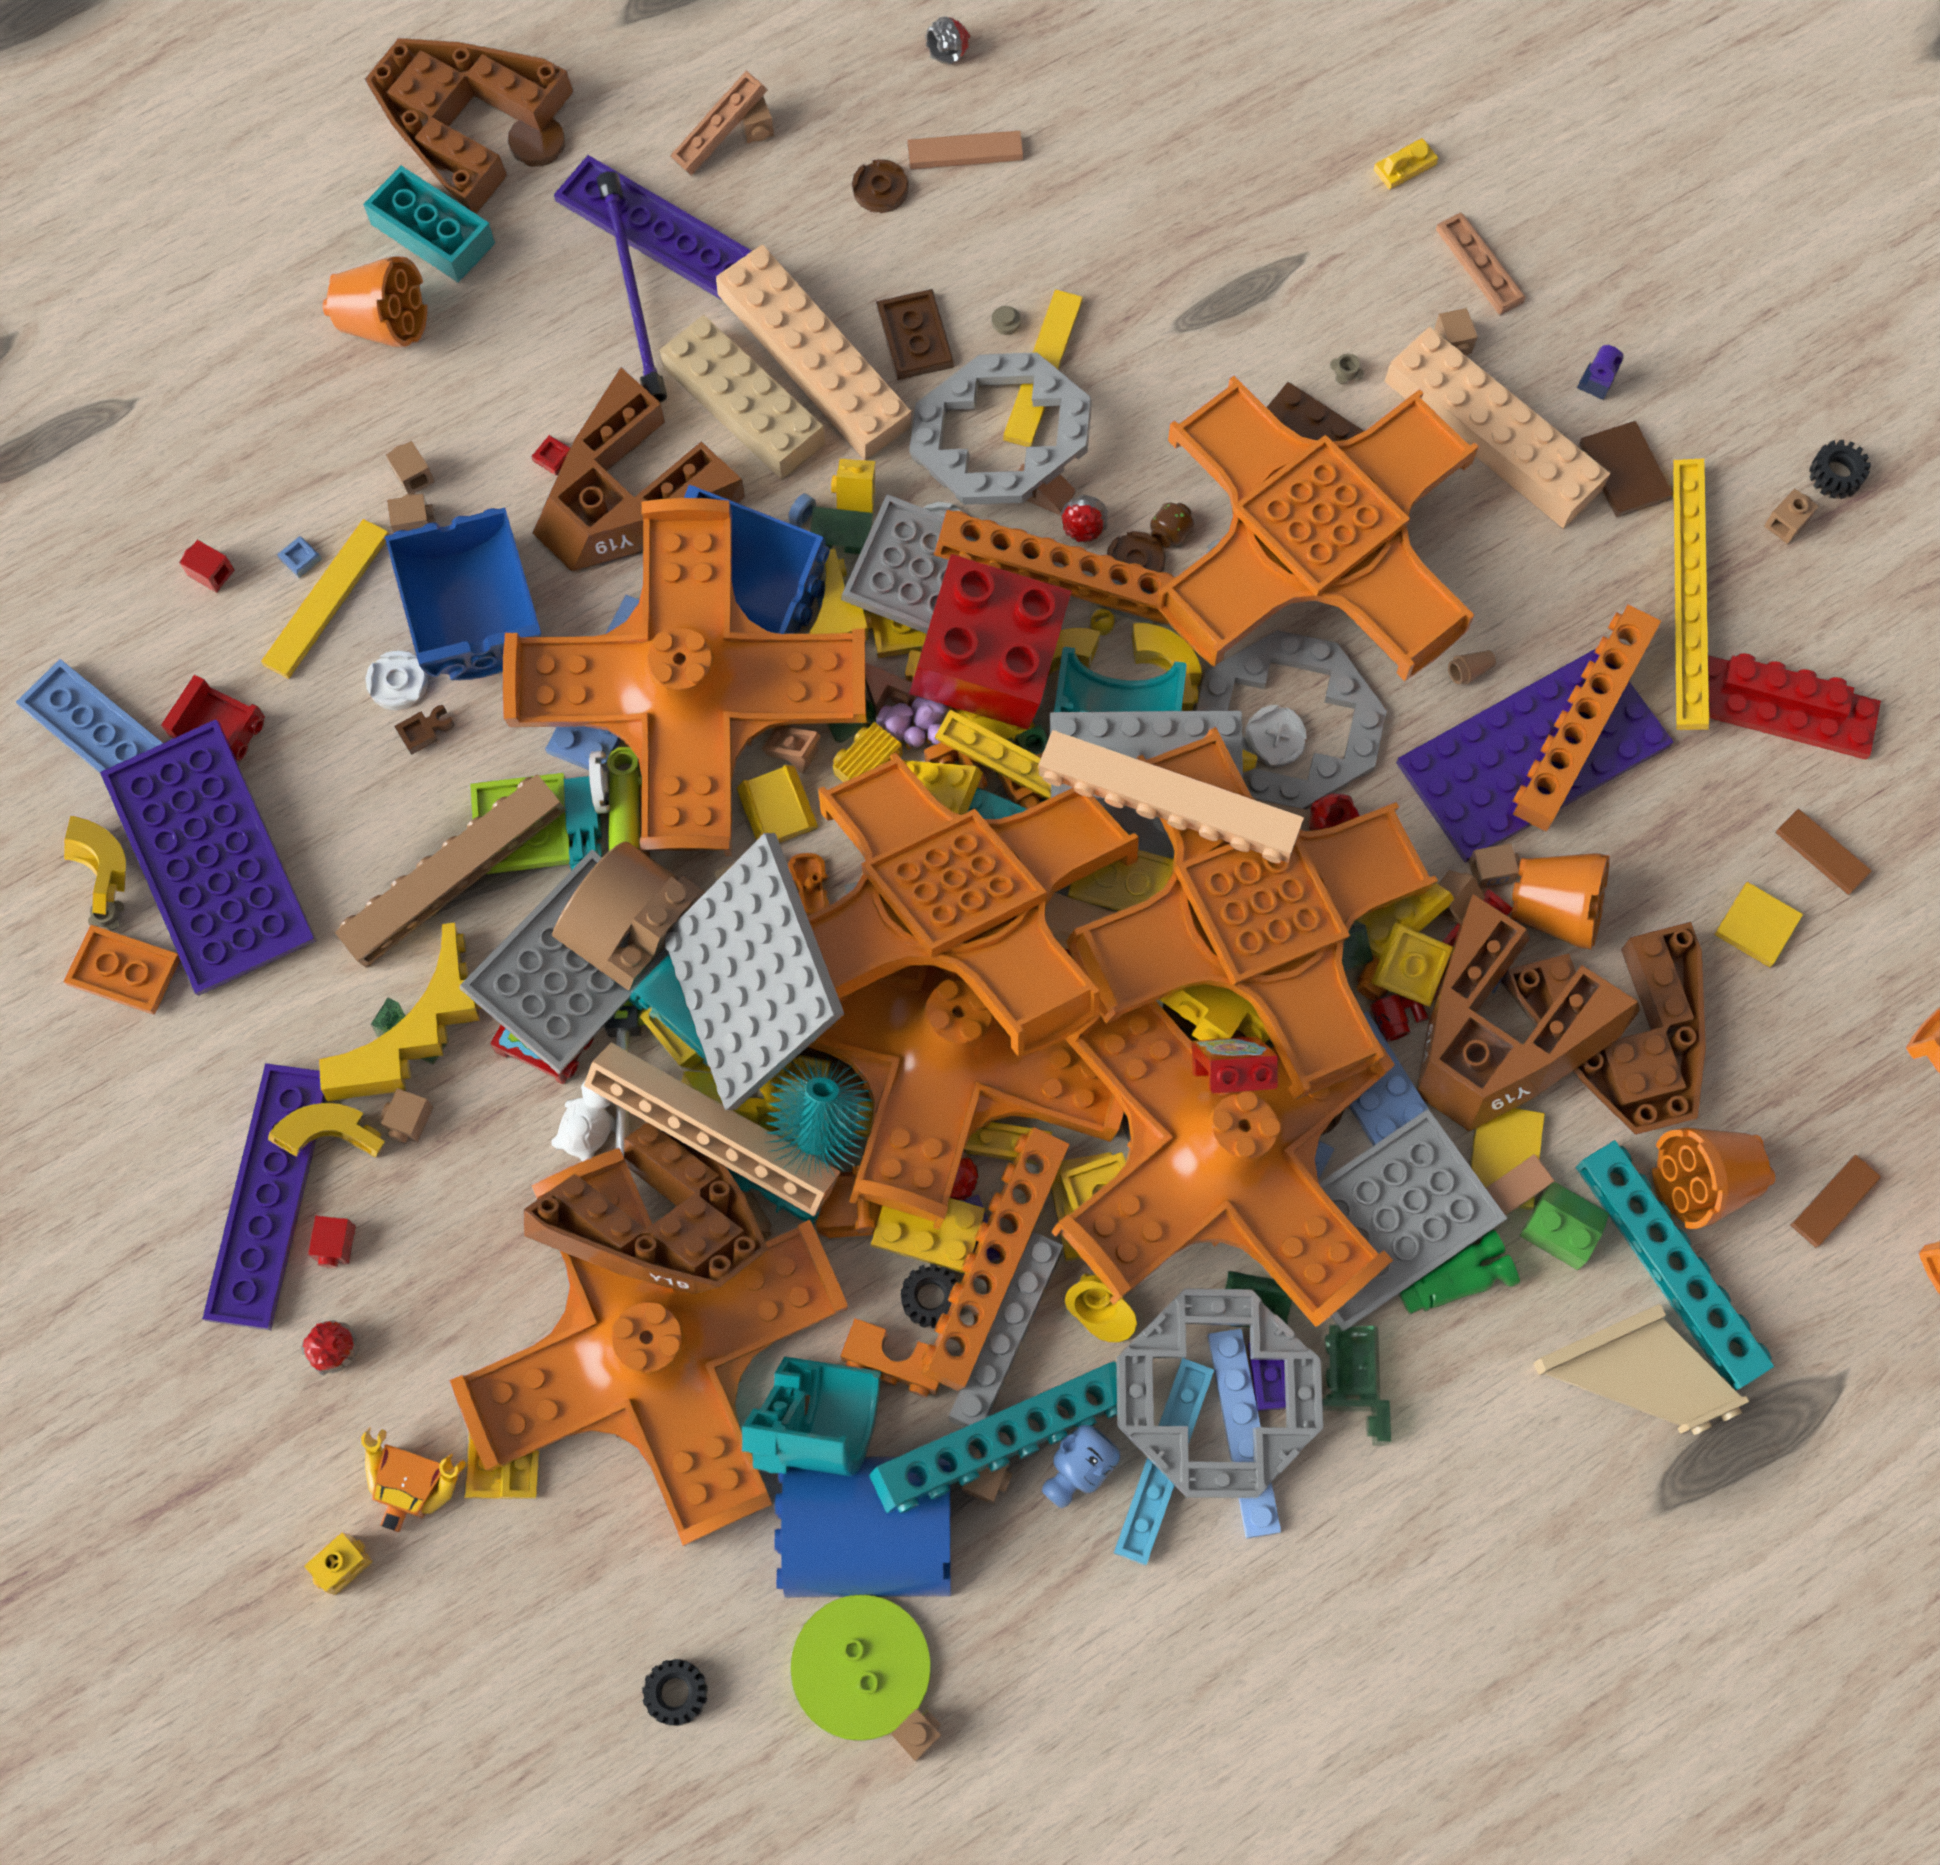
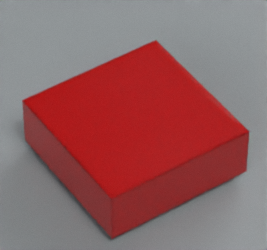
(551, 455)

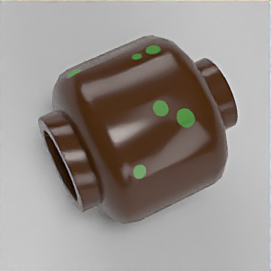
(1172, 524)

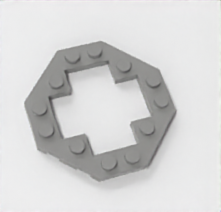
(1041, 462)
(1344, 689)
(1168, 1445)

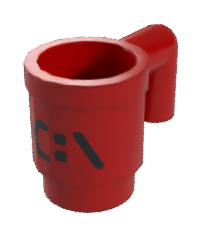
(1392, 1017)

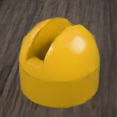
(1103, 625)

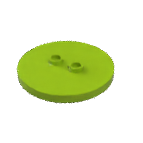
(860, 1667)

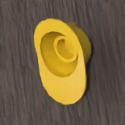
(1092, 1307)

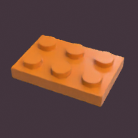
(122, 969)

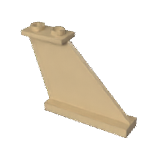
(1648, 1369)

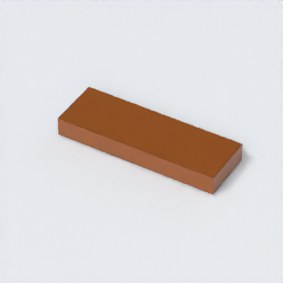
(1823, 851)
(1835, 1201)

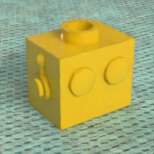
(855, 485)
(350, 1563)

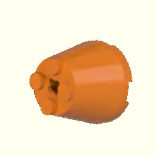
(378, 302)
(1562, 896)
(1710, 1173)

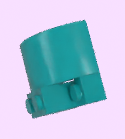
(1088, 691)
(832, 1433)

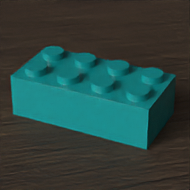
(429, 223)

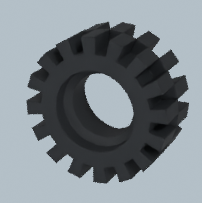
(1843, 454)
(912, 1286)
(653, 1692)

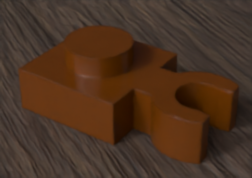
(419, 731)

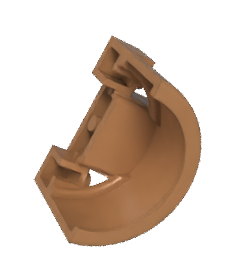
(623, 896)

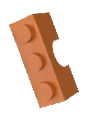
(865, 1351)

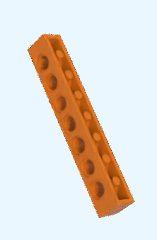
(1075, 559)
(1541, 808)
(1048, 1154)

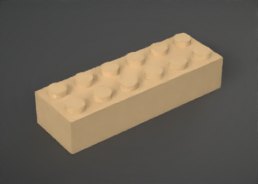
(742, 397)

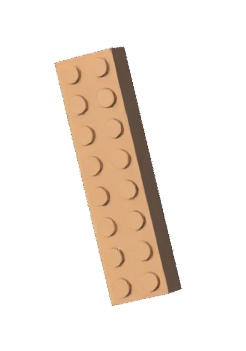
(813, 352)
(1509, 433)

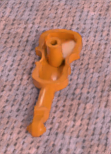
(808, 875)

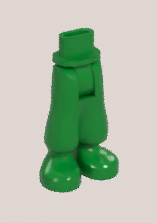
(1462, 1275)

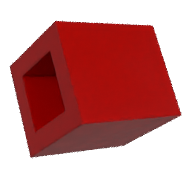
(206, 565)
(331, 1241)

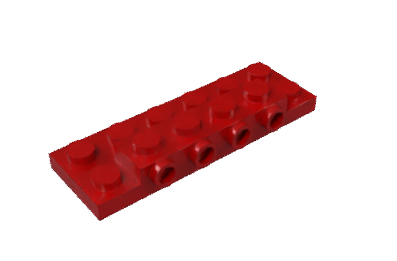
(1791, 704)

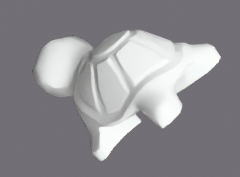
(584, 1125)

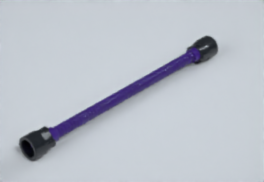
(611, 192)

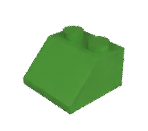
(1565, 1225)

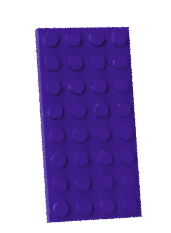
(1479, 765)
(207, 857)

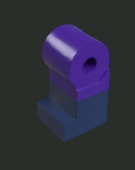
(1601, 372)

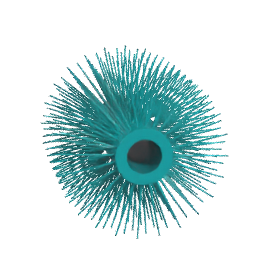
(818, 1116)

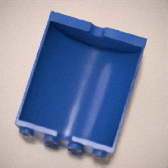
(773, 567)
(462, 593)
(845, 1543)

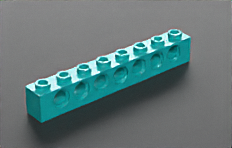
(1674, 1283)
(891, 1477)

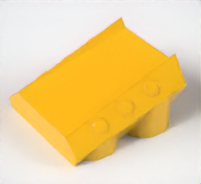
(777, 804)

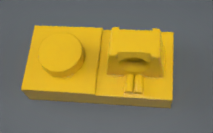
(1406, 163)

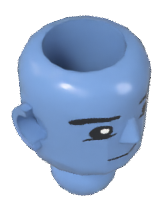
(1082, 1463)

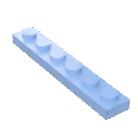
(1239, 1419)

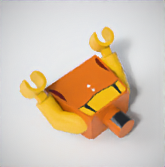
(406, 1480)

